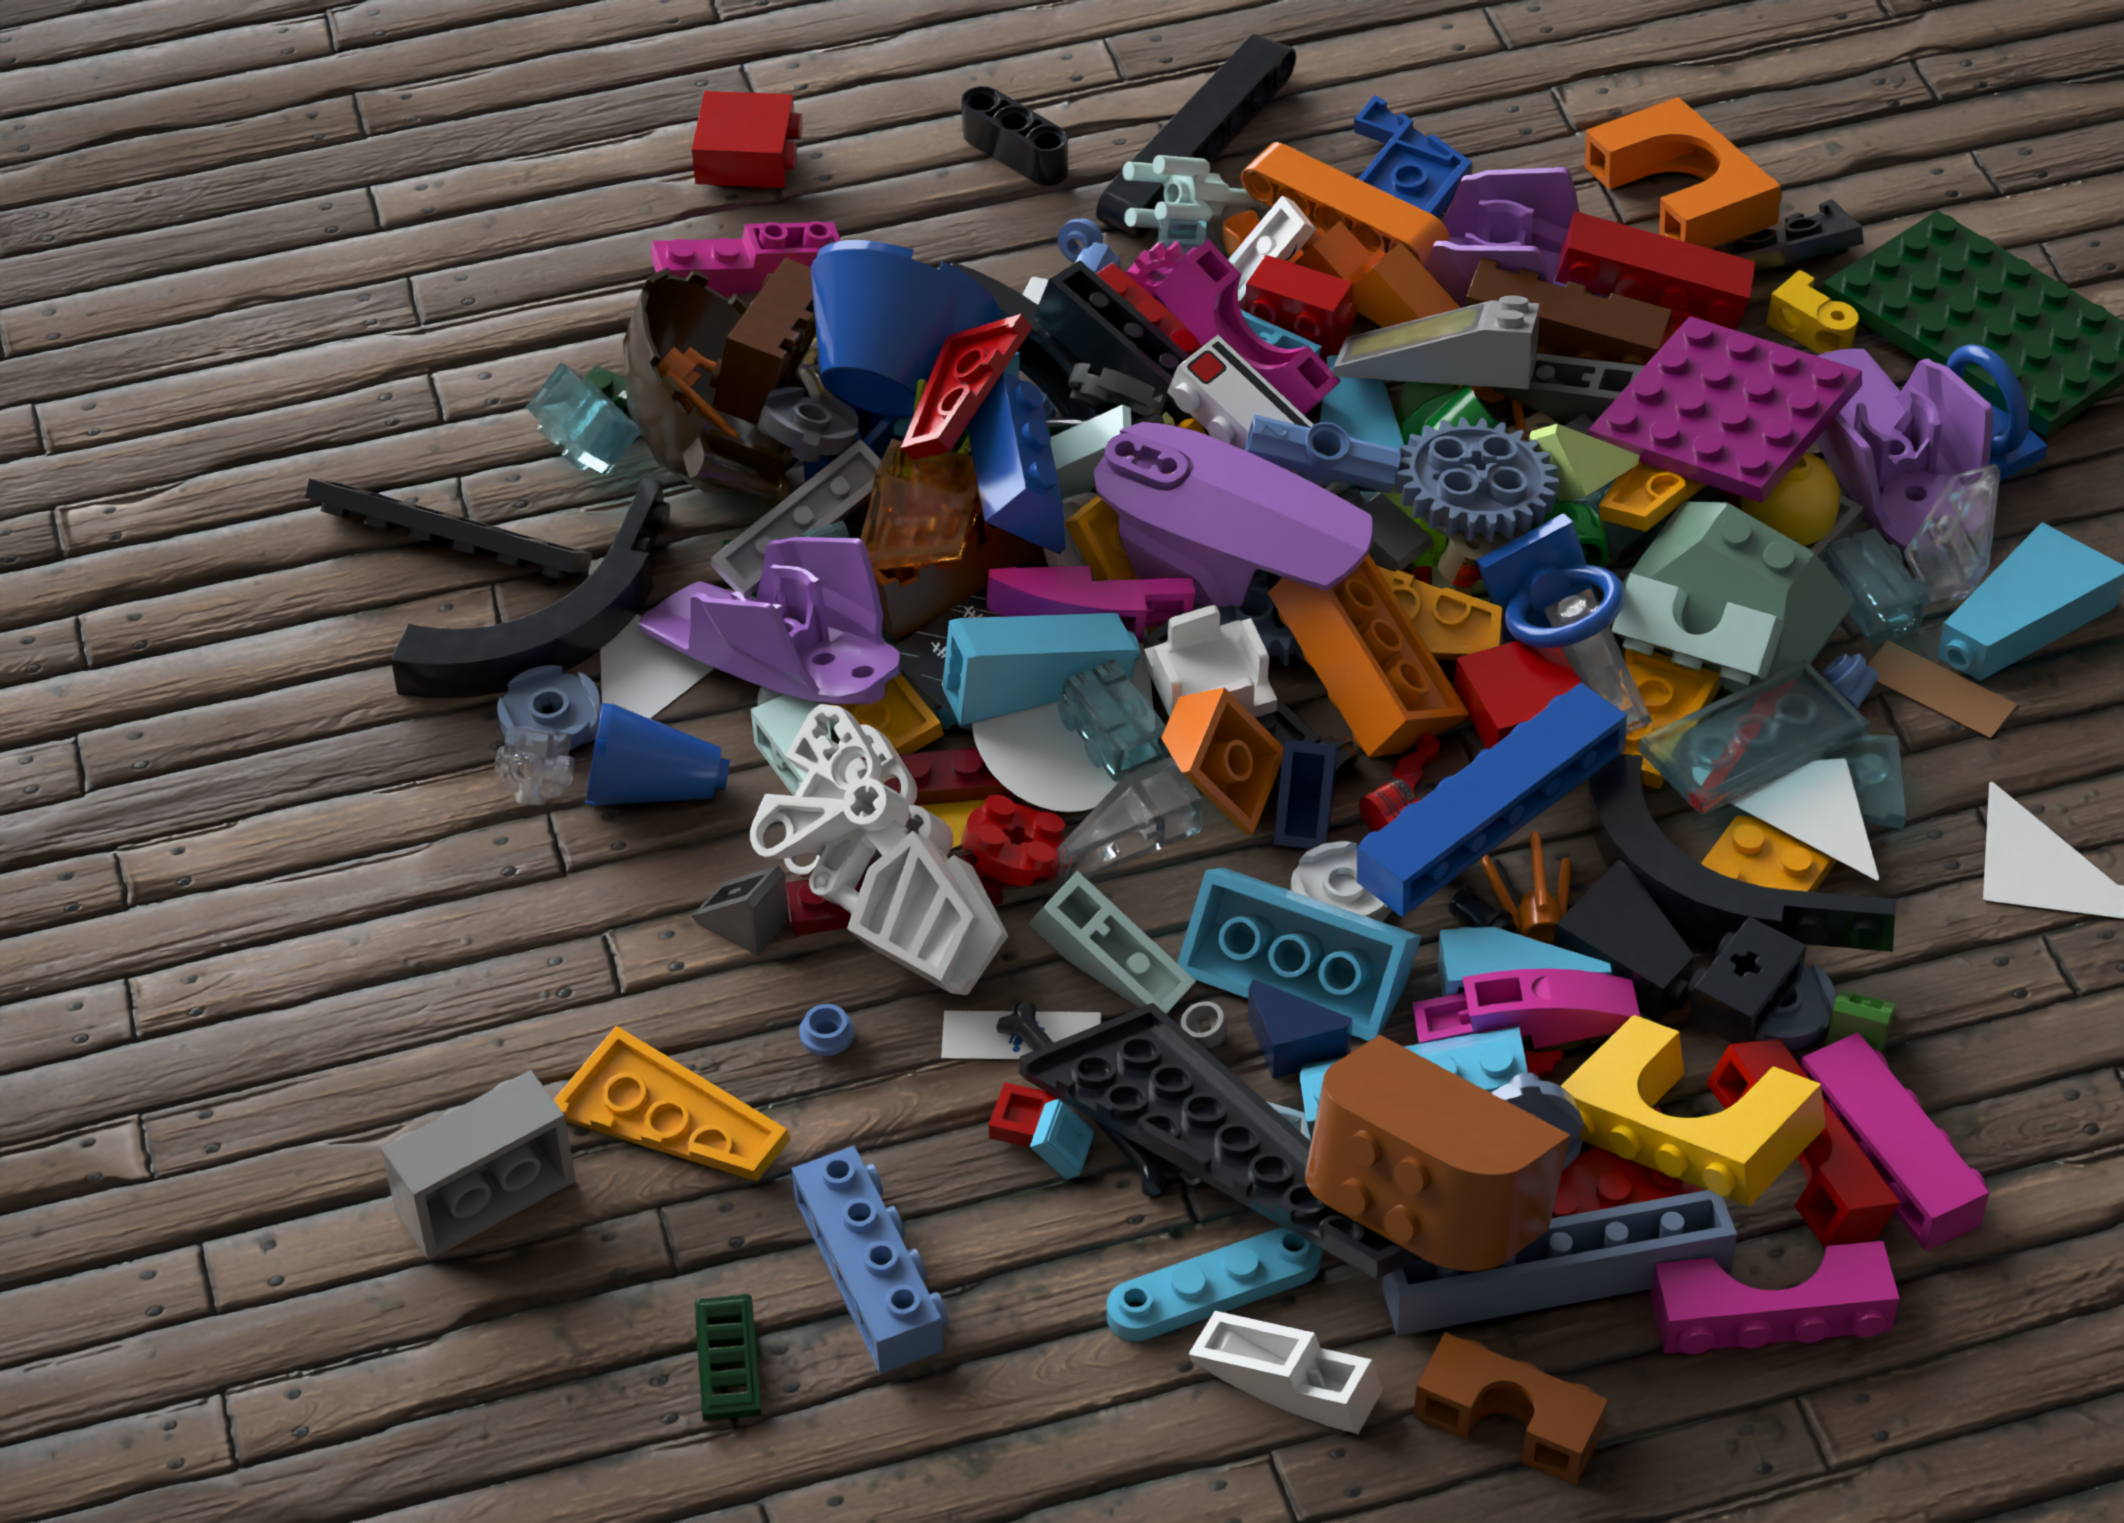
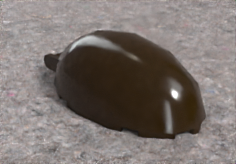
(682, 316)

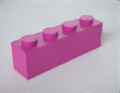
(1909, 1152)

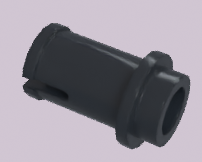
(1478, 912)

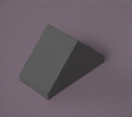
(748, 909)

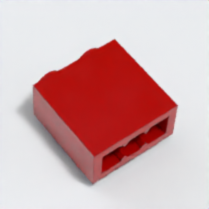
(746, 139)
(1302, 302)
(1510, 686)

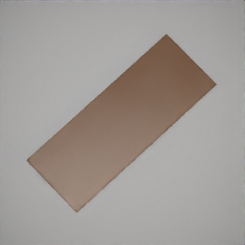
(1940, 689)

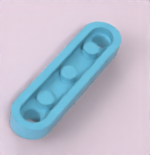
(1211, 1284)

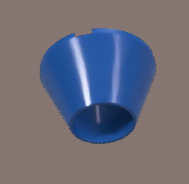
(887, 320)

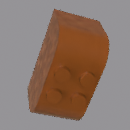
(1432, 1159)

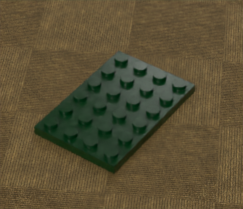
(1955, 289)

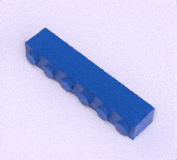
(1490, 799)

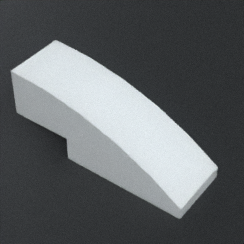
(1289, 1370)

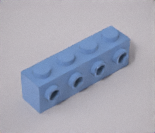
(869, 1260)

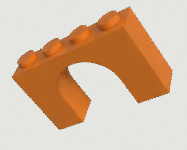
(1675, 138)

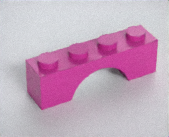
(1205, 299)
(1707, 1309)

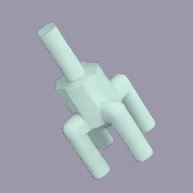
(1188, 191)

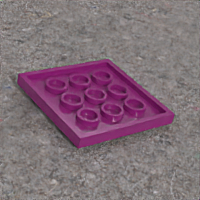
(1727, 408)

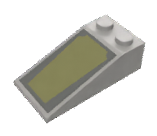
(1465, 346)

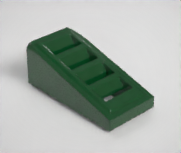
(720, 1322)

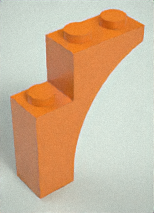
(1385, 286)

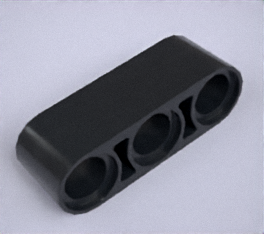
(1015, 135)

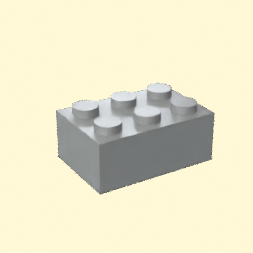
(479, 1164)

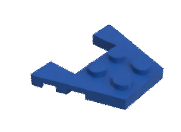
(1410, 164)

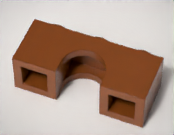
(1471, 1382)

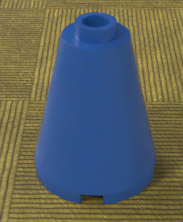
(650, 762)

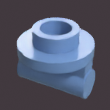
(1851, 677)

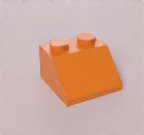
(1224, 753)

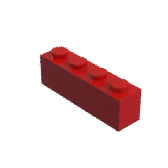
(1655, 269)

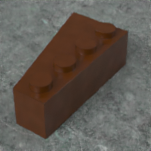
(766, 343)

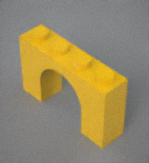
(1725, 1152)

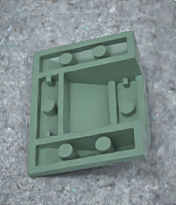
(1734, 558)

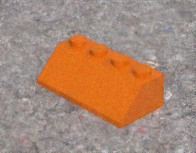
(1370, 660)

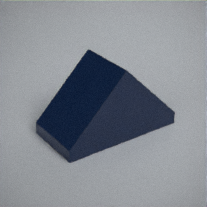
(1305, 794)
(1295, 1029)

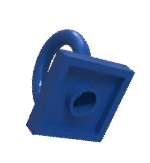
(2012, 441)
(1540, 572)

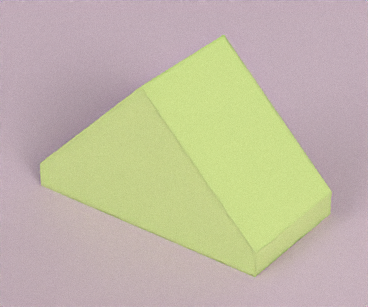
(1582, 460)

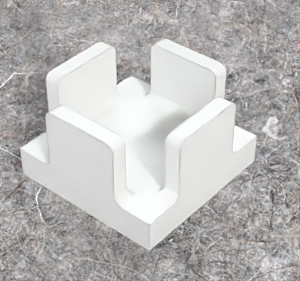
(1211, 657)

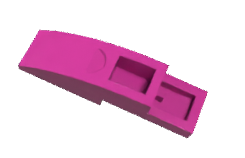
(743, 263)
(1072, 591)
(1544, 1003)

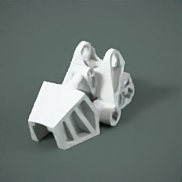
(914, 898)

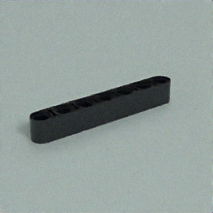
(1204, 123)

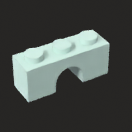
(1738, 645)

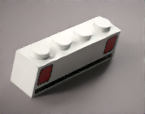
(1226, 394)

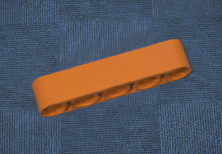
(1332, 196)

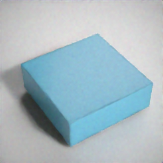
(1062, 1139)

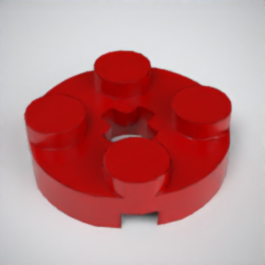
(1003, 821)

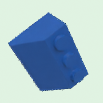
(1017, 464)

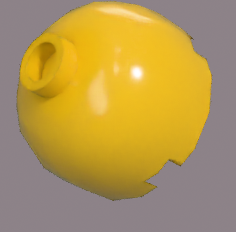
(1802, 504)

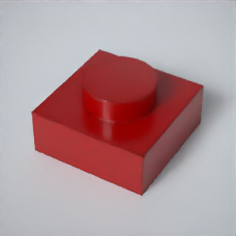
(1017, 1114)

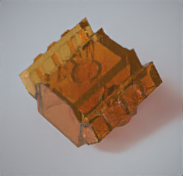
(920, 509)

